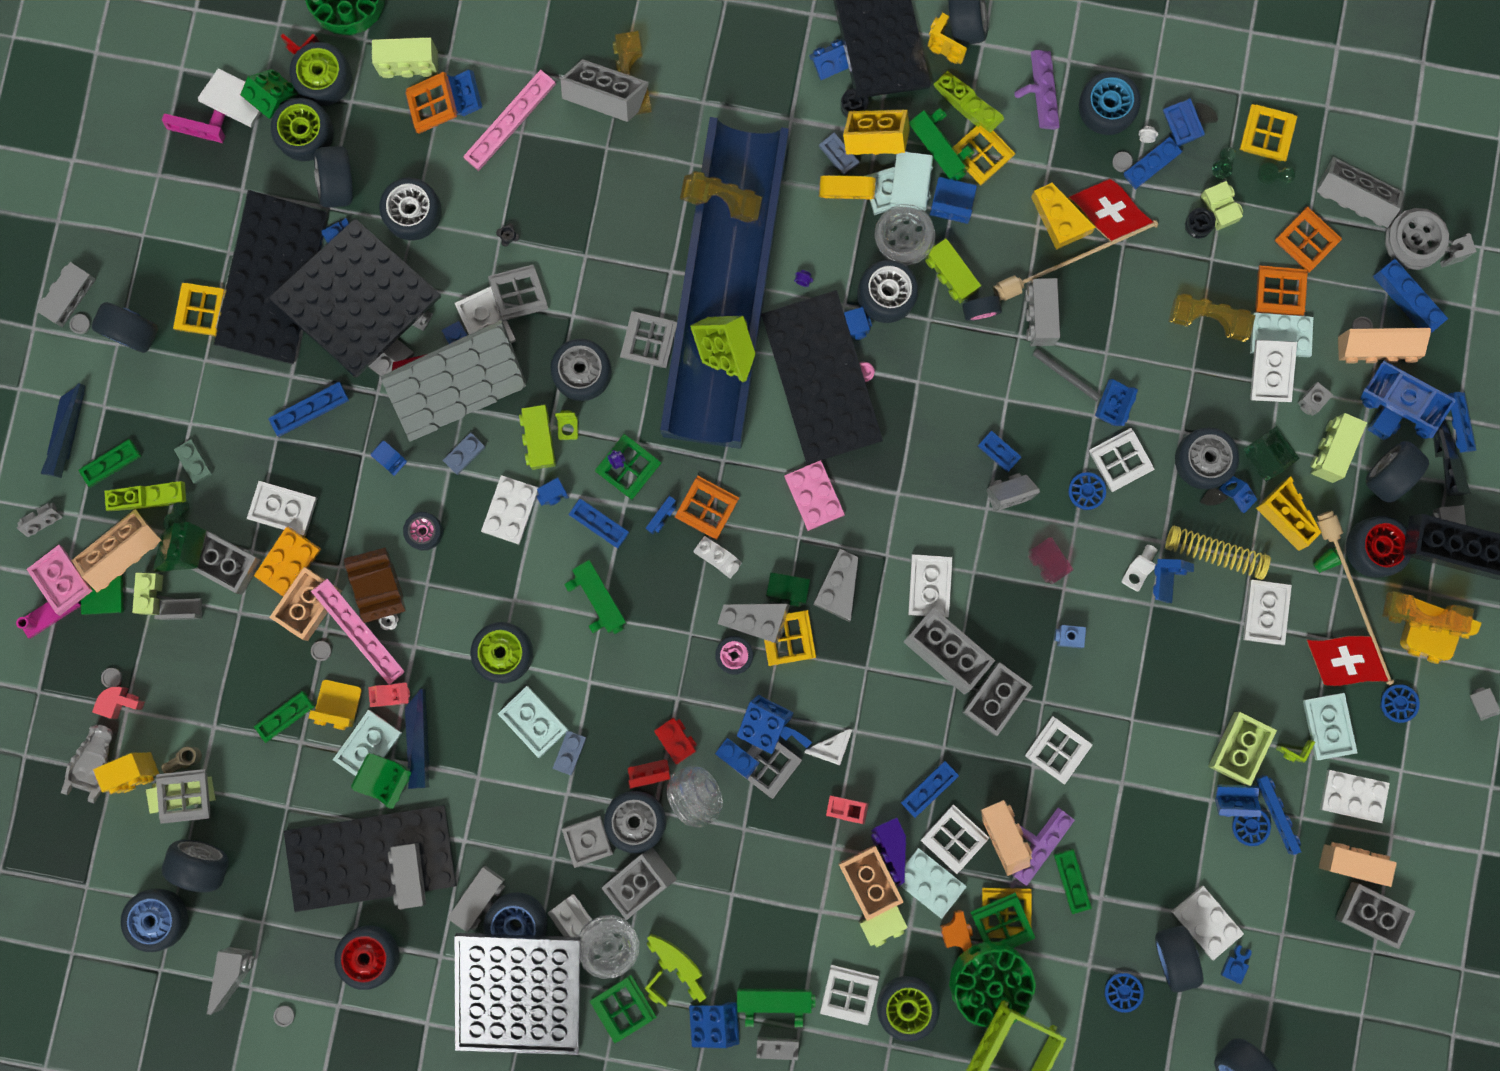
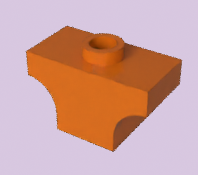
(957, 932)

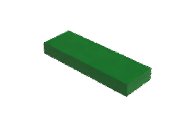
(109, 463)
(284, 716)
(1072, 881)

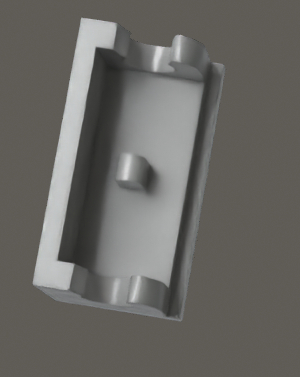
(1459, 250)
(777, 1048)

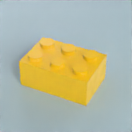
(876, 132)
(126, 772)

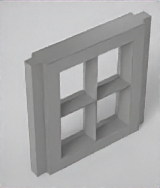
(512, 276)
(631, 336)
(782, 775)
(184, 814)

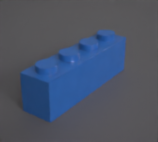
(1409, 296)

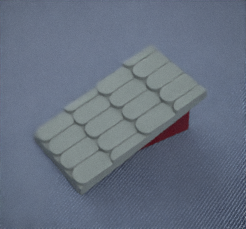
(453, 380)

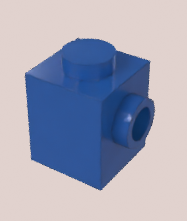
(858, 323)
(1385, 423)

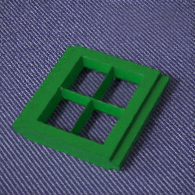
(641, 478)
(997, 906)
(638, 999)

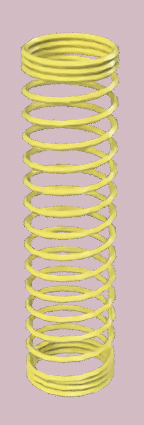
(1262, 567)

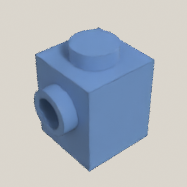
(1070, 636)

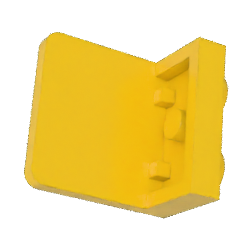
(942, 44)
(336, 704)

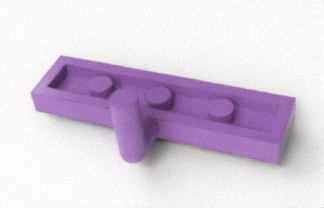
(1044, 89)
(1044, 843)

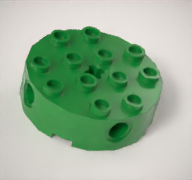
(345, 16)
(986, 966)

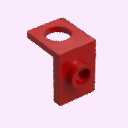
(293, 48)

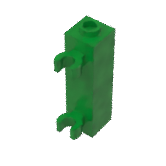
(938, 144)
(599, 597)
(775, 1001)

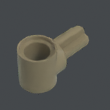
(181, 760)

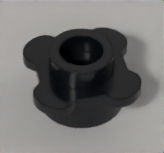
(509, 229)

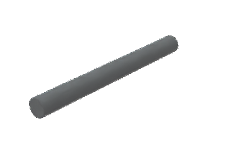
(1067, 375)

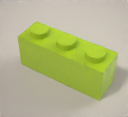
(952, 271)
(537, 437)

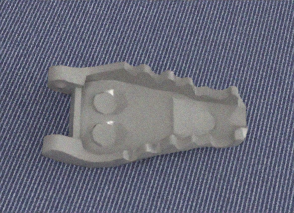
(88, 756)

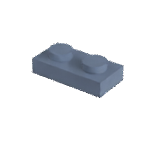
(836, 152)
(464, 453)
(569, 753)

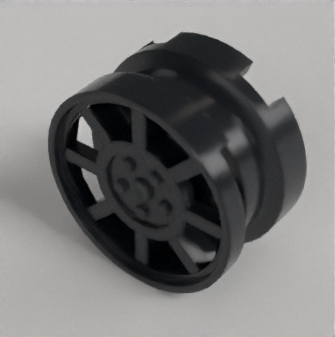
(851, 103)
(1200, 223)

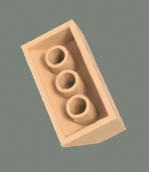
(1383, 344)
(116, 551)

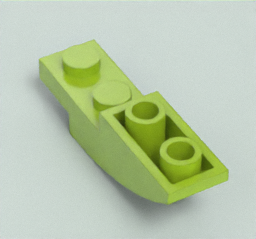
(967, 103)
(145, 496)
(672, 958)

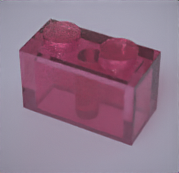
(1050, 561)

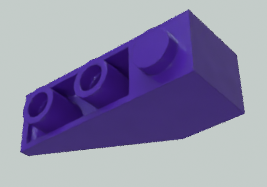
(892, 845)

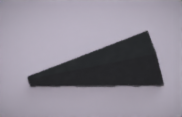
(1454, 476)

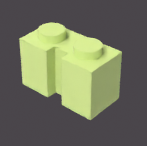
(1220, 202)
(146, 592)
(884, 926)

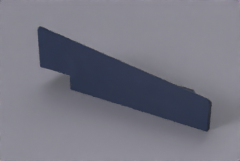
(63, 431)
(417, 741)

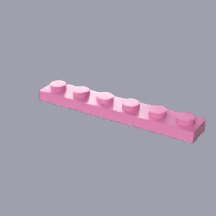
(509, 120)
(357, 631)

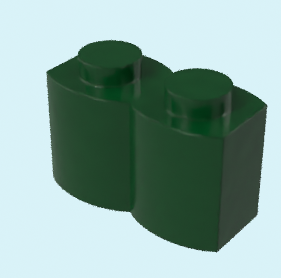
(787, 588)

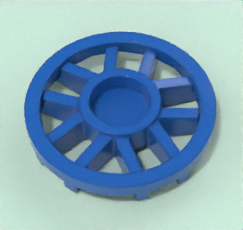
(1087, 491)
(1400, 703)
(1251, 827)
(1124, 992)

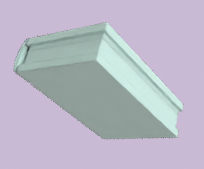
(911, 180)

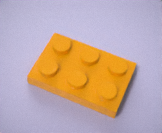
(286, 560)

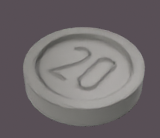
(1122, 161)
(1362, 323)
(79, 324)
(321, 651)
(111, 677)
(284, 1016)

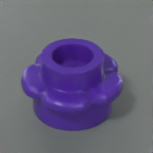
(803, 278)
(616, 459)

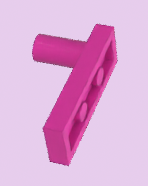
(207, 131)
(41, 619)

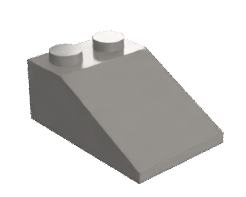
(1012, 492)
(639, 883)
(229, 972)

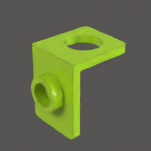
(567, 417)
(1292, 756)
(653, 995)

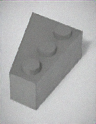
(838, 588)
(755, 619)

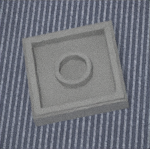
(587, 841)

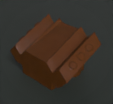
(375, 585)

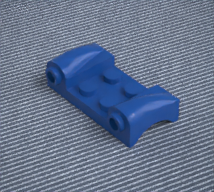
(1408, 398)

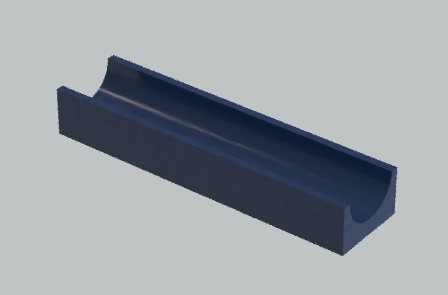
(724, 278)

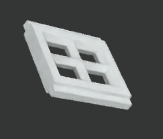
(1113, 444)
(1073, 760)
(942, 852)
(843, 1012)

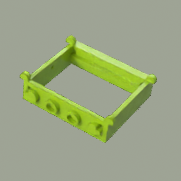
(997, 1032)

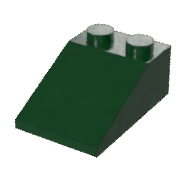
(180, 547)

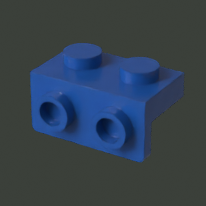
(830, 59)
(465, 92)
(1116, 403)
(1237, 800)

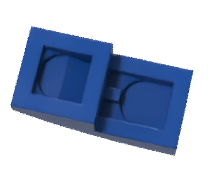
(787, 732)

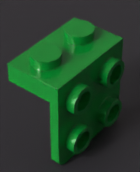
(267, 91)
(381, 779)

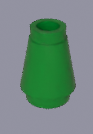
(1327, 561)

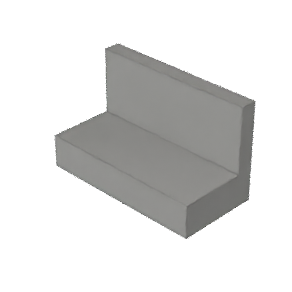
(180, 609)

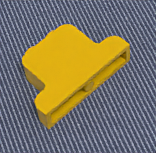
(1431, 644)

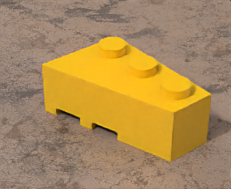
(1060, 216)
(1289, 515)

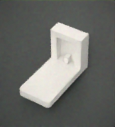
(718, 557)

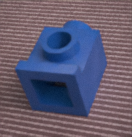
(551, 493)

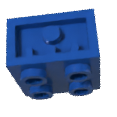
(953, 200)
(1164, 573)
(764, 723)
(714, 1025)

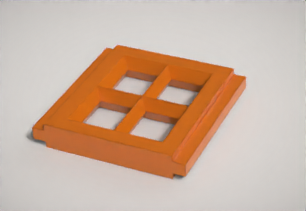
(426, 86)
(1319, 226)
(1282, 273)
(699, 523)

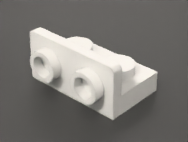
(570, 917)

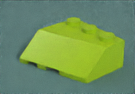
(725, 344)

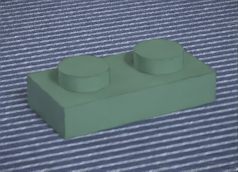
(193, 461)

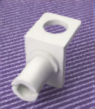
(1141, 567)

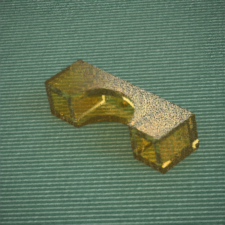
(629, 50)
(742, 203)
(1236, 323)
(1402, 607)

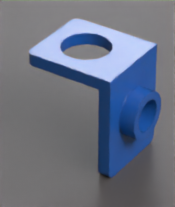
(388, 457)
(1241, 494)

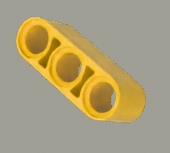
(847, 187)

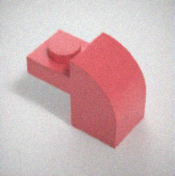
(389, 695)
(111, 701)
(847, 809)

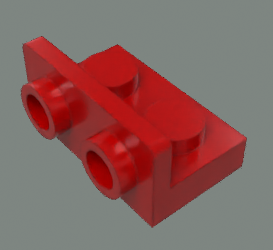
(675, 740)
(649, 773)

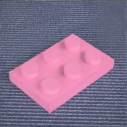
(814, 495)
(59, 580)

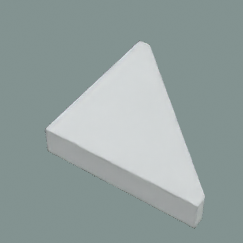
(832, 748)

